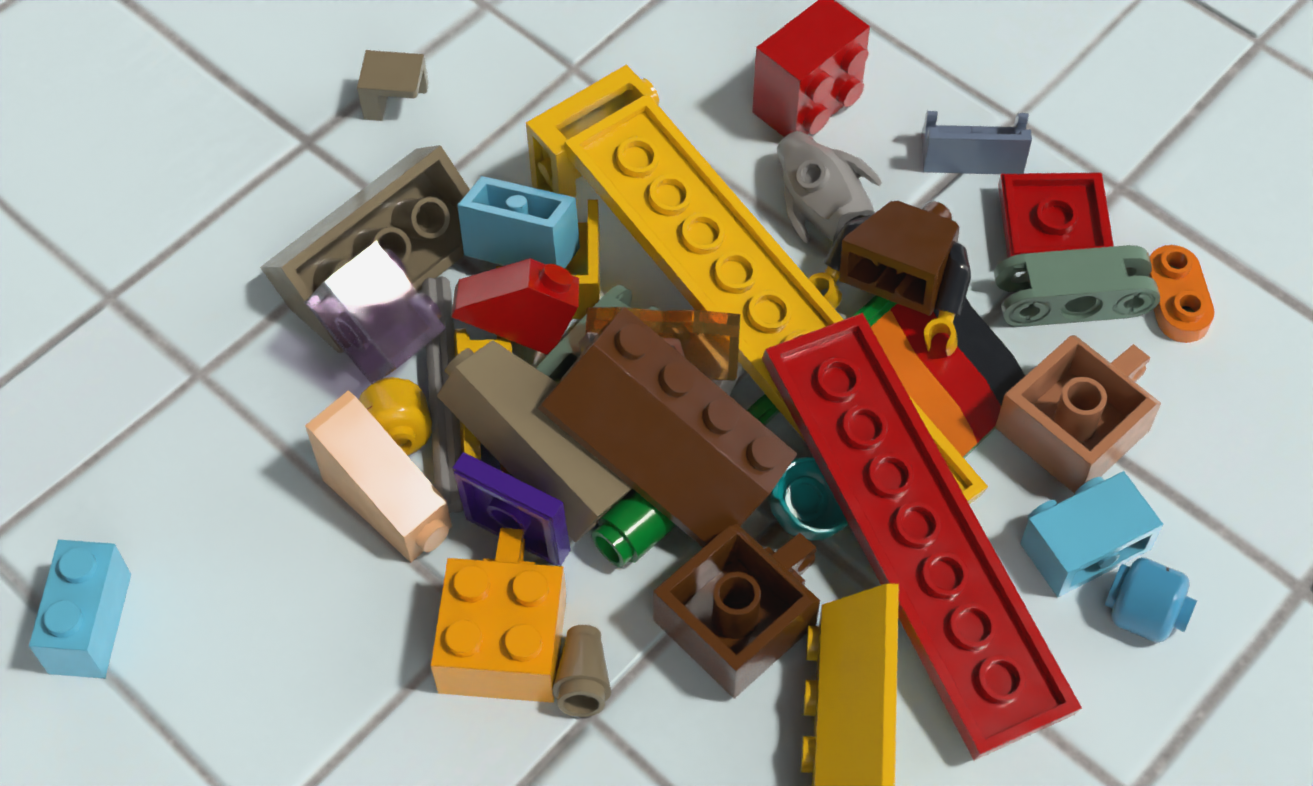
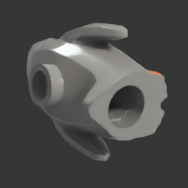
(822, 185)

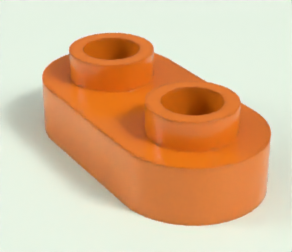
(1179, 289)

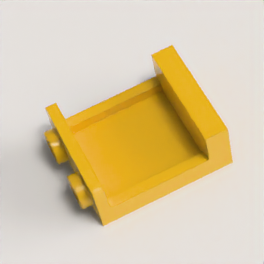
(551, 129)

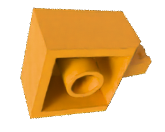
(500, 625)

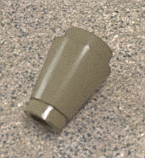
(582, 673)

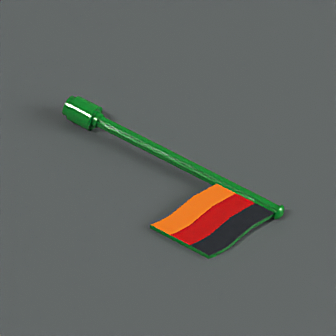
(955, 391)

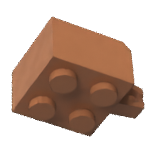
(1079, 411)

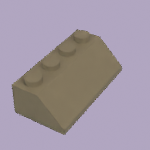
(403, 210)

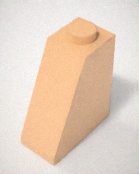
(377, 478)

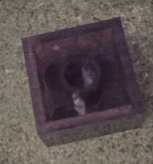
(376, 312)

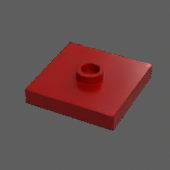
(1054, 212)

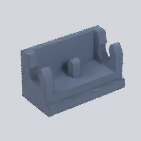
(975, 147)

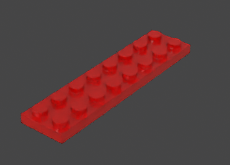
(921, 535)

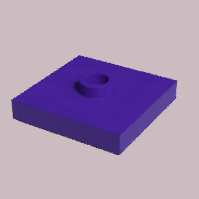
(501, 501)

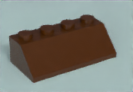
(667, 429)

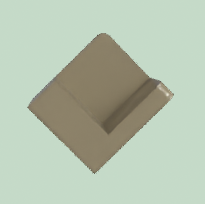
(389, 75)

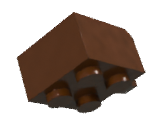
(738, 605)

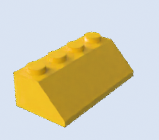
(853, 691)

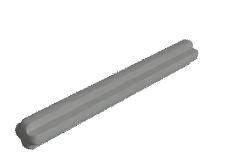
(445, 425)

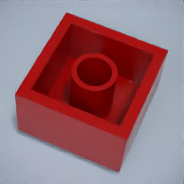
(810, 68)

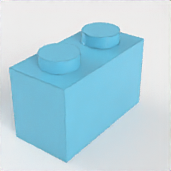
(517, 223)
(1090, 532)
(80, 609)

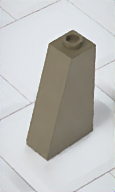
(499, 405)

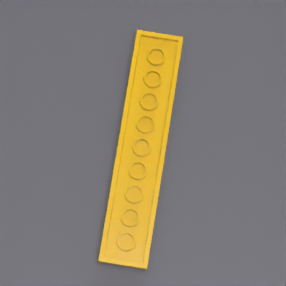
(712, 244)

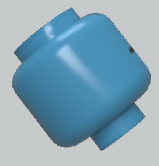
(1150, 599)

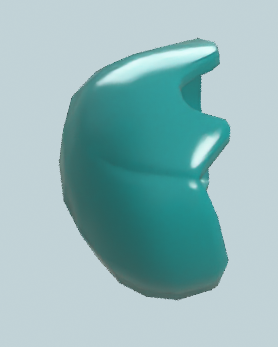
(806, 503)

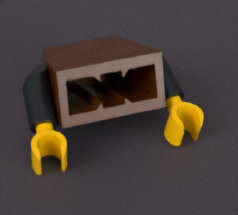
(904, 258)

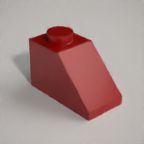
(520, 302)

